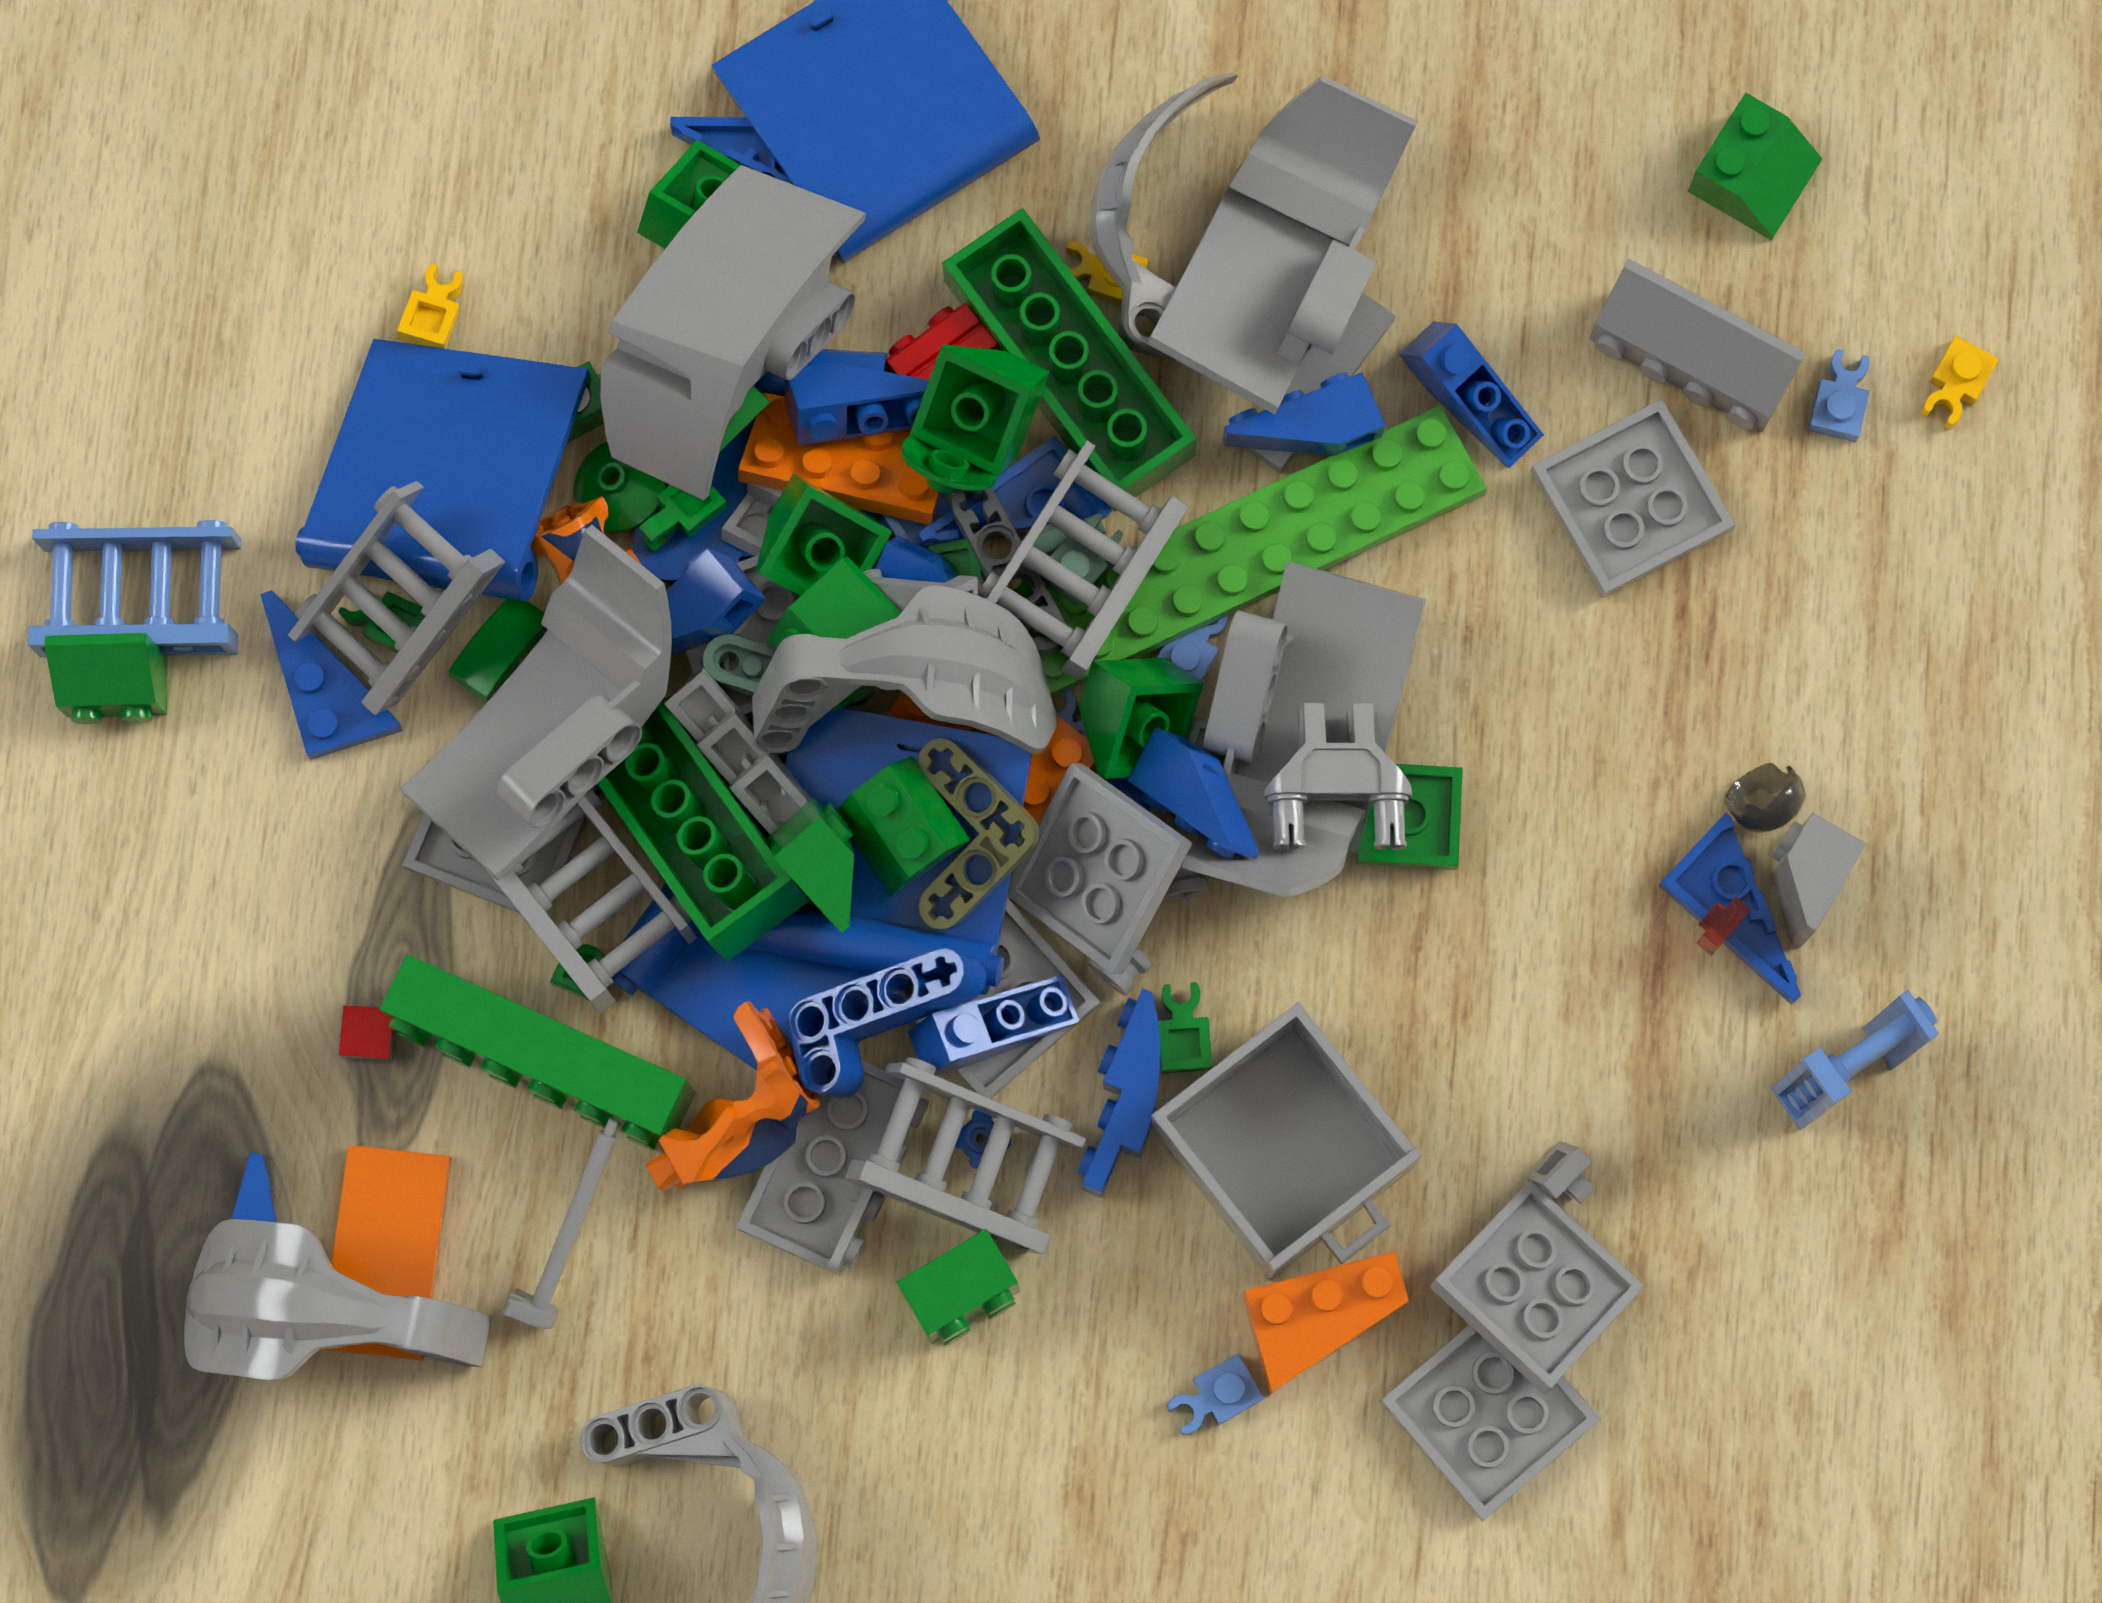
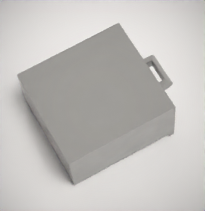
(1286, 1143)

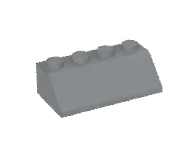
(1695, 346)

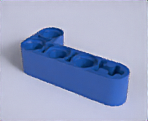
(886, 1011)

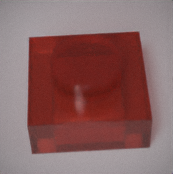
(1721, 923)

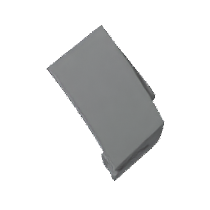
(1284, 243)
(715, 313)
(1325, 645)
(559, 715)

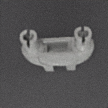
(1338, 773)

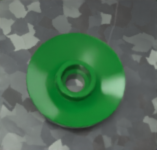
(943, 469)
(628, 501)

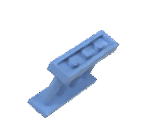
(208, 633)
(1821, 1080)

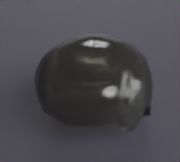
(1766, 798)

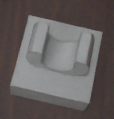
(1562, 1173)

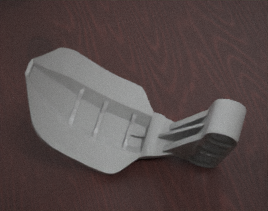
(1109, 211)
(945, 651)
(273, 1300)
(783, 1508)

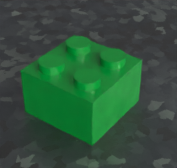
(960, 1288)

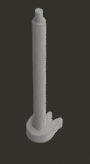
(537, 1309)

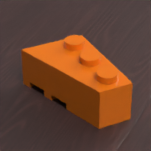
(1320, 1312)

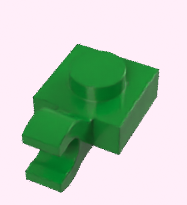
(682, 512)

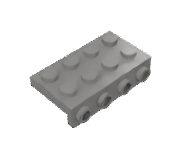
(803, 1195)

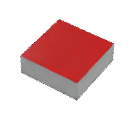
(365, 1034)

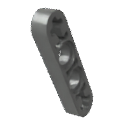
(992, 511)

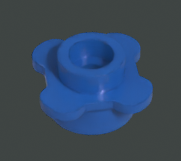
(967, 1141)

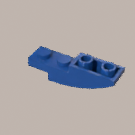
(1133, 1074)

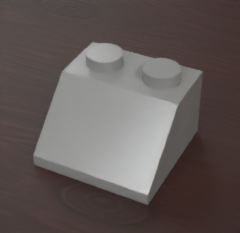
(1811, 872)

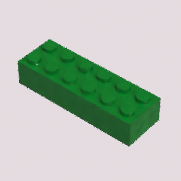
(1094, 379)
(700, 837)
(536, 1050)

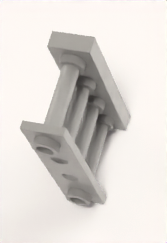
(1128, 562)
(441, 609)
(566, 937)
(928, 1188)

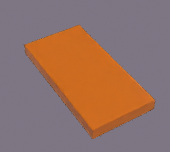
(391, 1226)

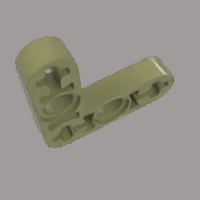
(988, 843)

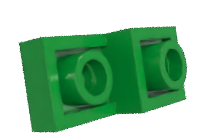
(498, 648)

